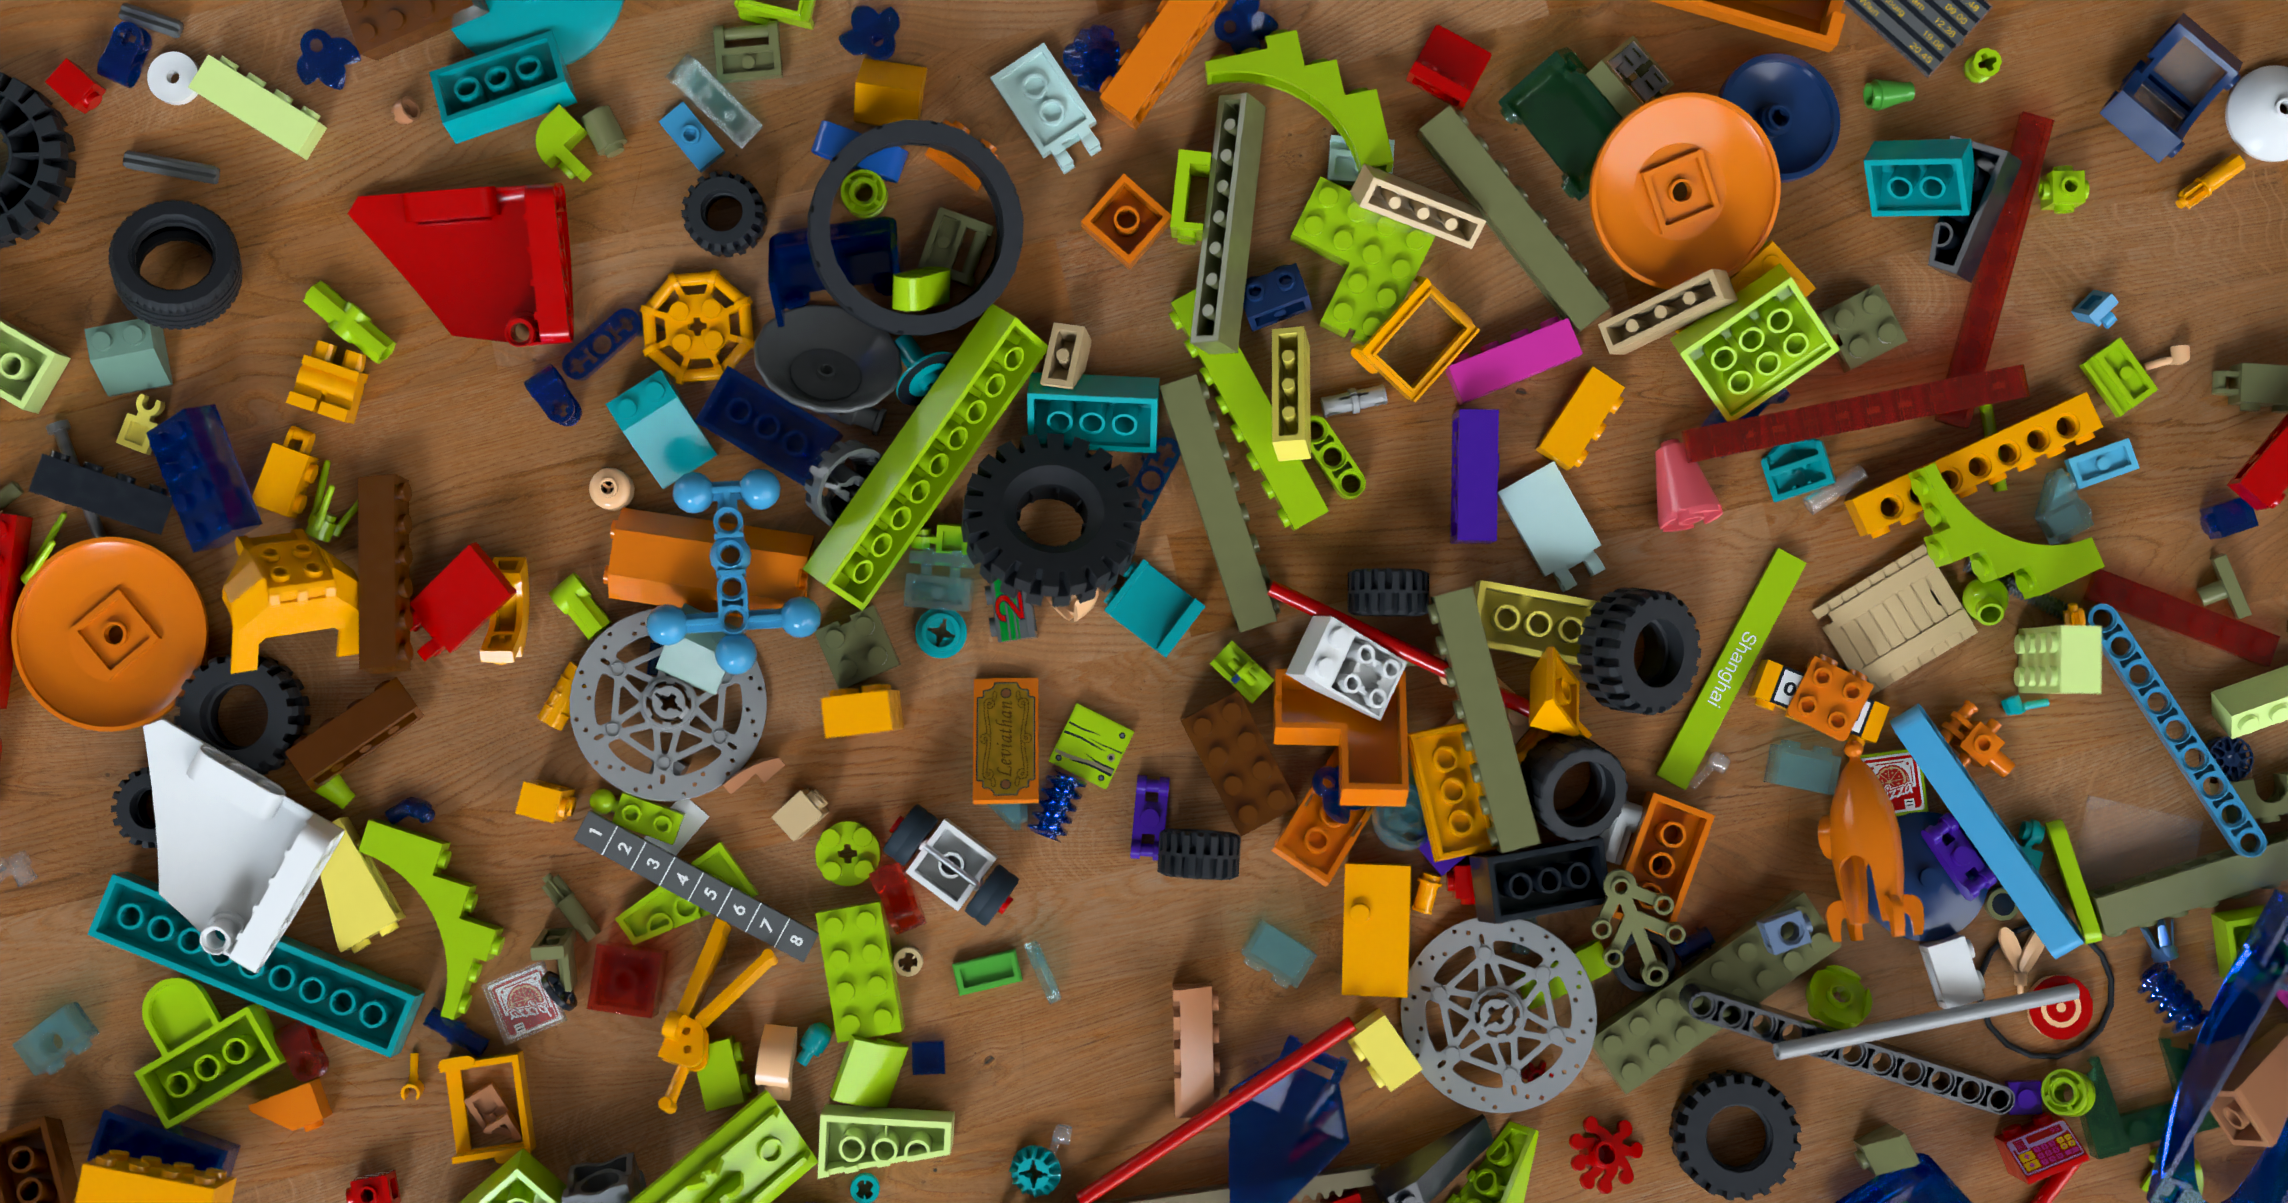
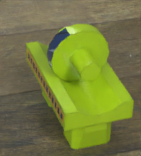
(1241, 672)

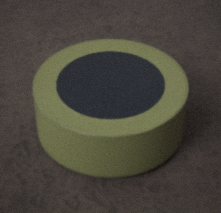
(2000, 904)

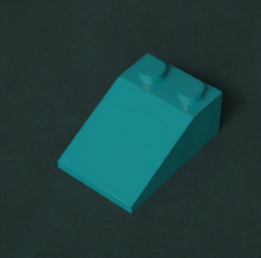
(661, 428)

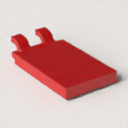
(459, 601)

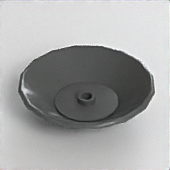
(827, 360)

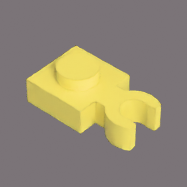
(135, 426)

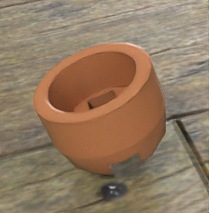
(411, 107)

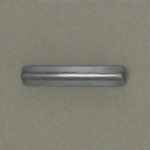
(171, 167)

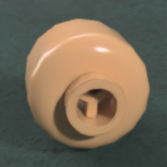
(619, 497)

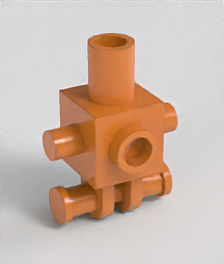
(1977, 741)

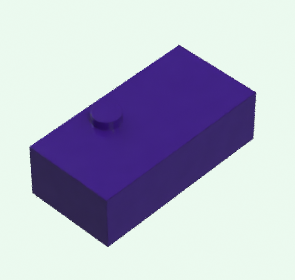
(1474, 476)

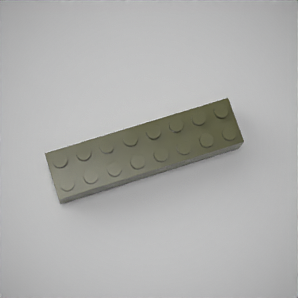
(1659, 1031)

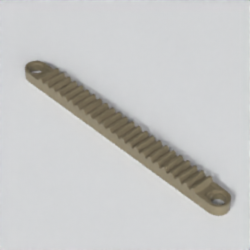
(1326, 1181)

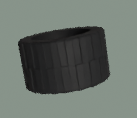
(1599, 803)

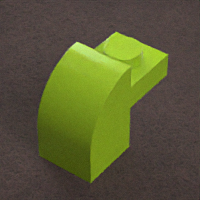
(556, 139)

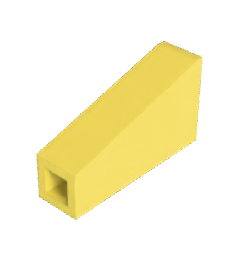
(357, 894)

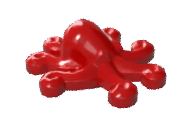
(1604, 1155)

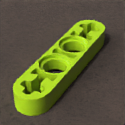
(2073, 881)

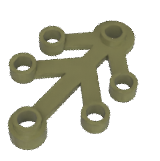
(1634, 922)

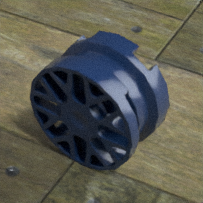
(2230, 756)

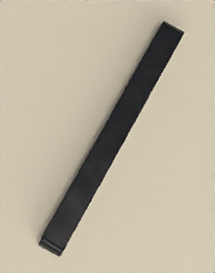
(1859, 1057)

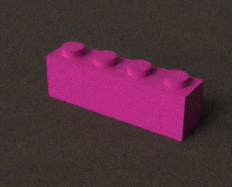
(1513, 361)

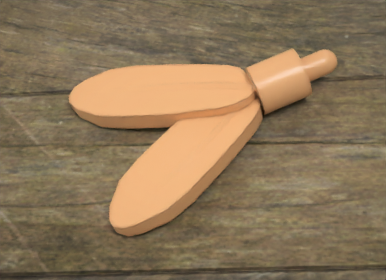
(2020, 959)

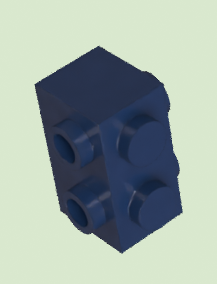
(1275, 296)

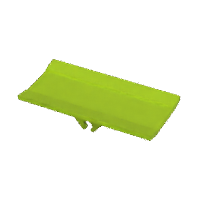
(741, 1162)

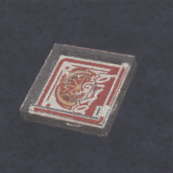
(522, 1004)

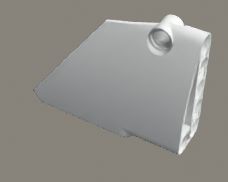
(231, 845)

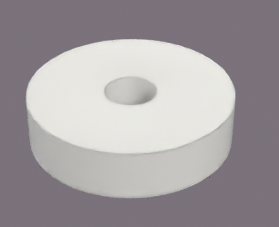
(160, 76)

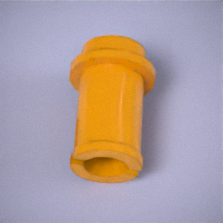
(1426, 892)

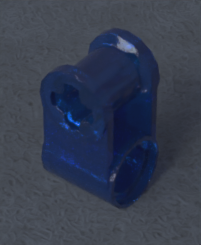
(124, 59)
(551, 393)

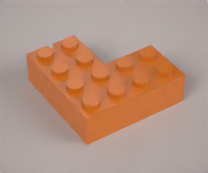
(1370, 750)

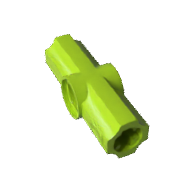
(349, 322)

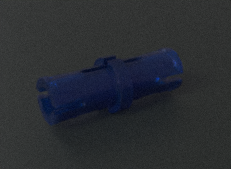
(456, 1032)

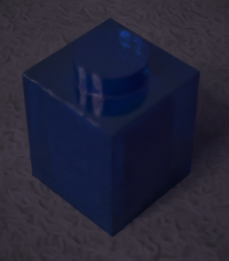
(2227, 518)

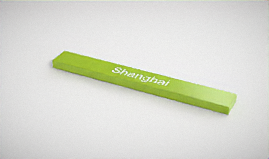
(1730, 668)

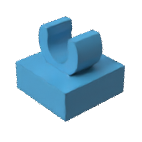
(2097, 309)

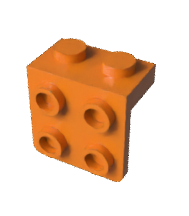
(1829, 697)

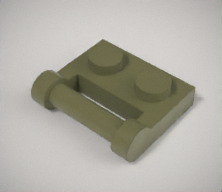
(748, 62)
(946, 241)

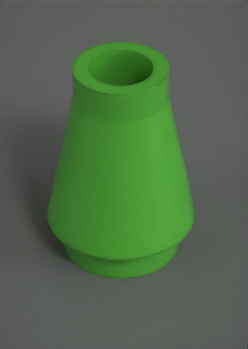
(1887, 93)

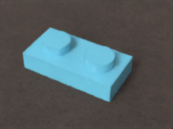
(2102, 463)

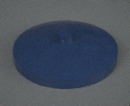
(1791, 107)
(1944, 906)

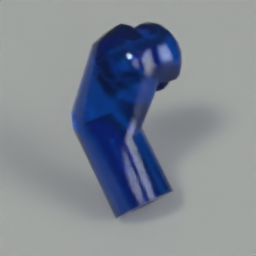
(413, 808)

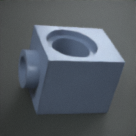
(1770, 931)

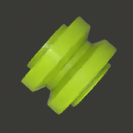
(858, 180)
(2083, 1092)

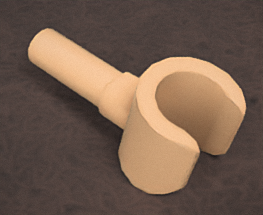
(2179, 355)

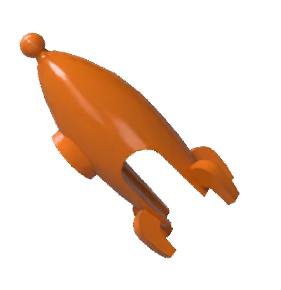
(1860, 833)

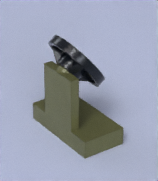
(559, 945)

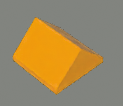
(888, 92)
(1554, 695)

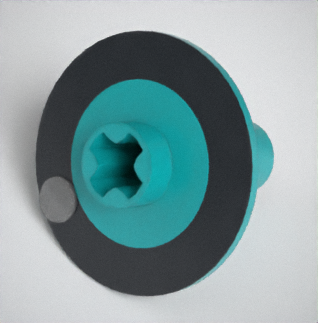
(921, 370)

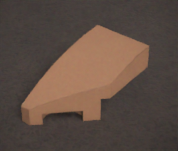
(763, 767)
(493, 1112)

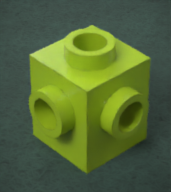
(2053, 192)

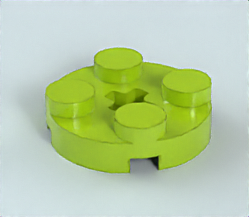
(834, 840)
(1830, 1011)

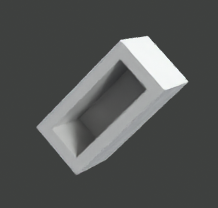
(1952, 971)

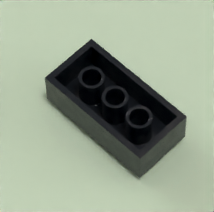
(1539, 880)

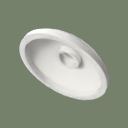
(2255, 113)

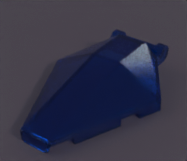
(1287, 1132)

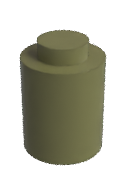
(604, 131)

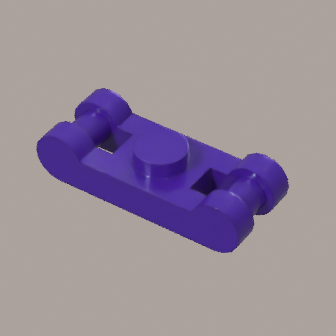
(1149, 816)
(1958, 857)

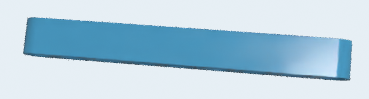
(2189, 738)
(1987, 831)

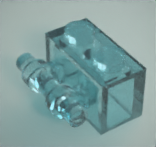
(937, 590)

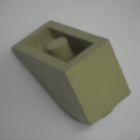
(1885, 1150)

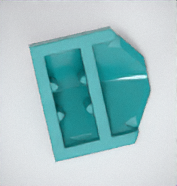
(1797, 469)

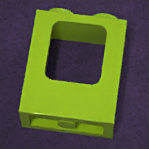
(1189, 164)

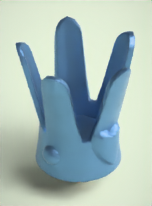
(2166, 949)

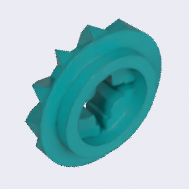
(948, 646)
(1044, 1161)

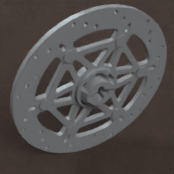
(663, 763)
(1511, 1074)

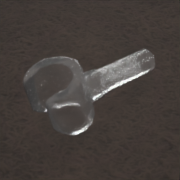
(1715, 762)
(1061, 1135)

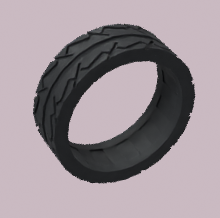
(993, 178)

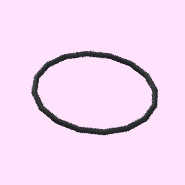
(2088, 1040)

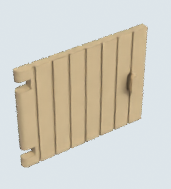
(1896, 619)

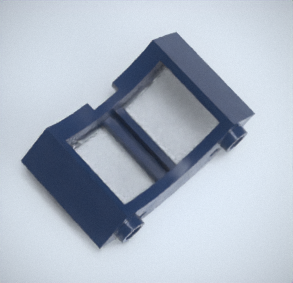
(2172, 88)

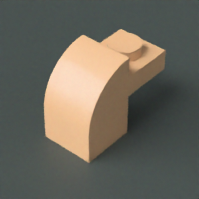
(776, 1061)

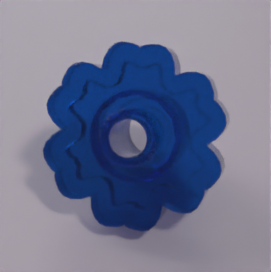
(1092, 56)

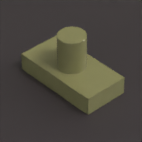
(2225, 587)

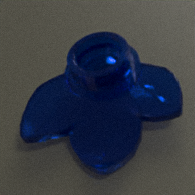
(1250, 25)
(869, 29)
(329, 62)
(1330, 796)

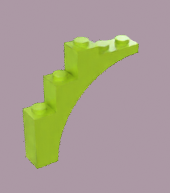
(1319, 84)
(1991, 553)
(465, 939)

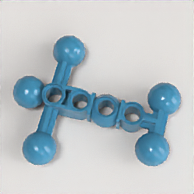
(735, 651)

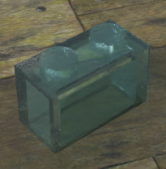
(1802, 768)
(1278, 954)

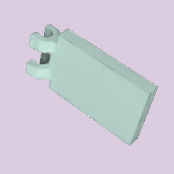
(1047, 106)
(1552, 525)

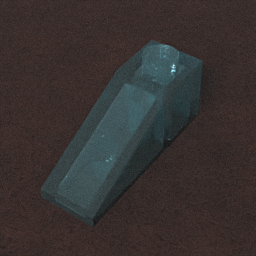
(714, 100)

